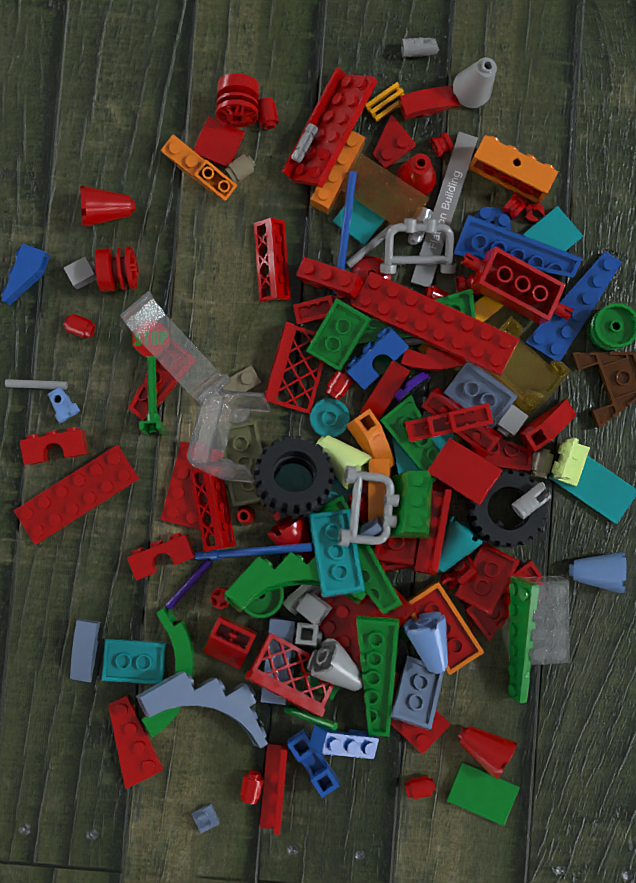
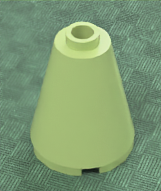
(342, 456)

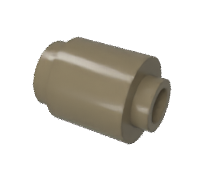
(240, 168)
(541, 463)

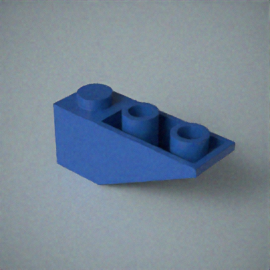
(28, 268)

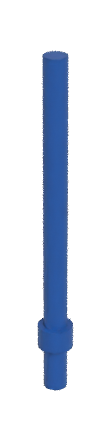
(346, 220)
(216, 555)

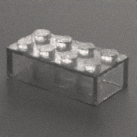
(551, 621)

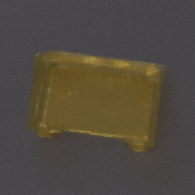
(529, 374)

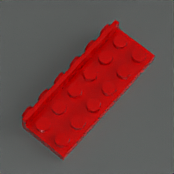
(335, 119)

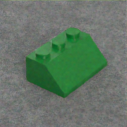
(414, 504)

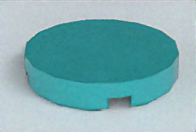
(329, 417)

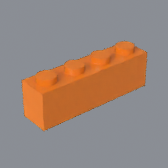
(325, 197)

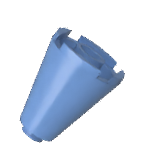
(601, 571)
(429, 640)

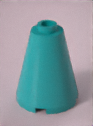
(457, 543)

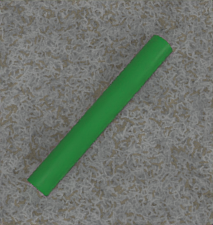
(311, 718)

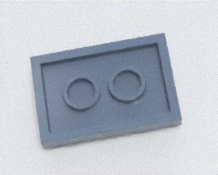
(476, 387)
(416, 694)

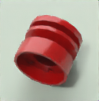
(237, 100)
(114, 269)

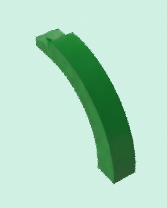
(184, 662)

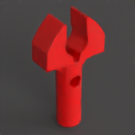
(530, 208)

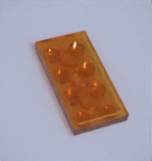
(385, 192)

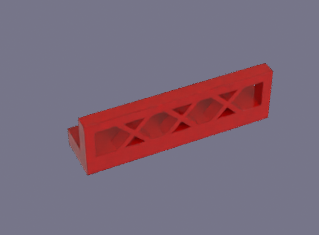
(275, 259)
(481, 437)
(216, 507)
(430, 548)
(273, 786)

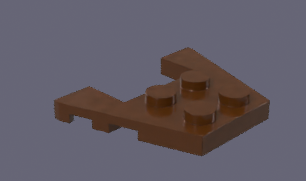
(618, 377)

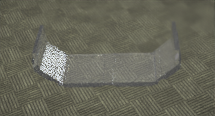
(174, 349)

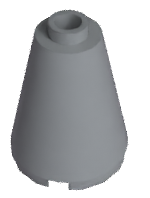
(475, 83)
(335, 666)

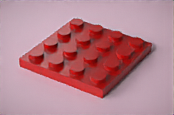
(342, 620)

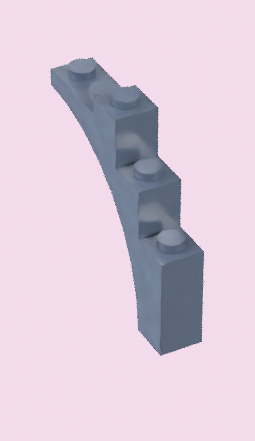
(178, 692)

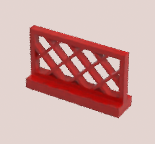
(279, 365)
(280, 688)

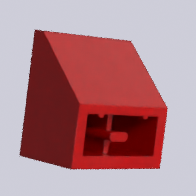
(229, 642)

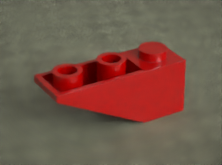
(546, 426)

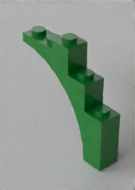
(262, 578)

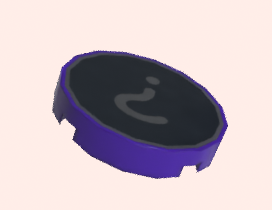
(412, 386)

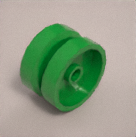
(608, 337)
(266, 606)

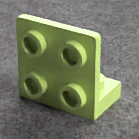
(570, 461)

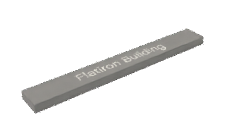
(445, 206)

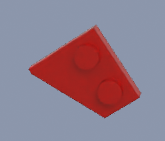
(392, 144)

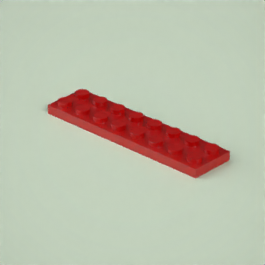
(436, 323)

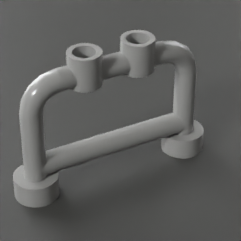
(411, 225)
(388, 520)

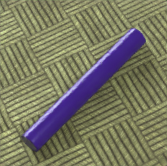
(188, 584)

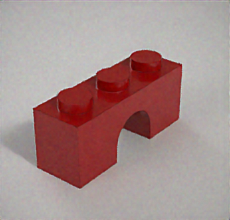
(321, 274)
(36, 448)
(143, 562)

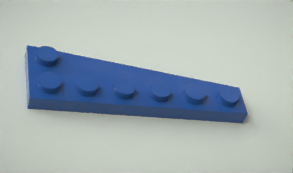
(481, 236)
(557, 335)

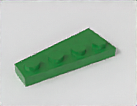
(420, 452)

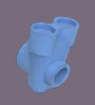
(65, 408)

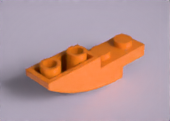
(198, 169)

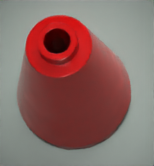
(418, 173)
(103, 206)
(292, 532)
(487, 749)

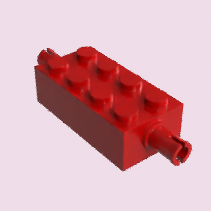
(517, 285)

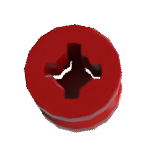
(441, 144)
(513, 207)
(217, 598)

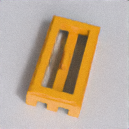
(381, 96)

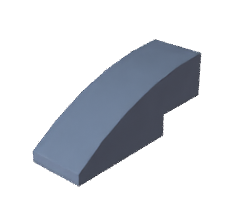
(84, 649)

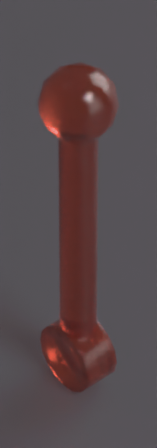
(473, 630)

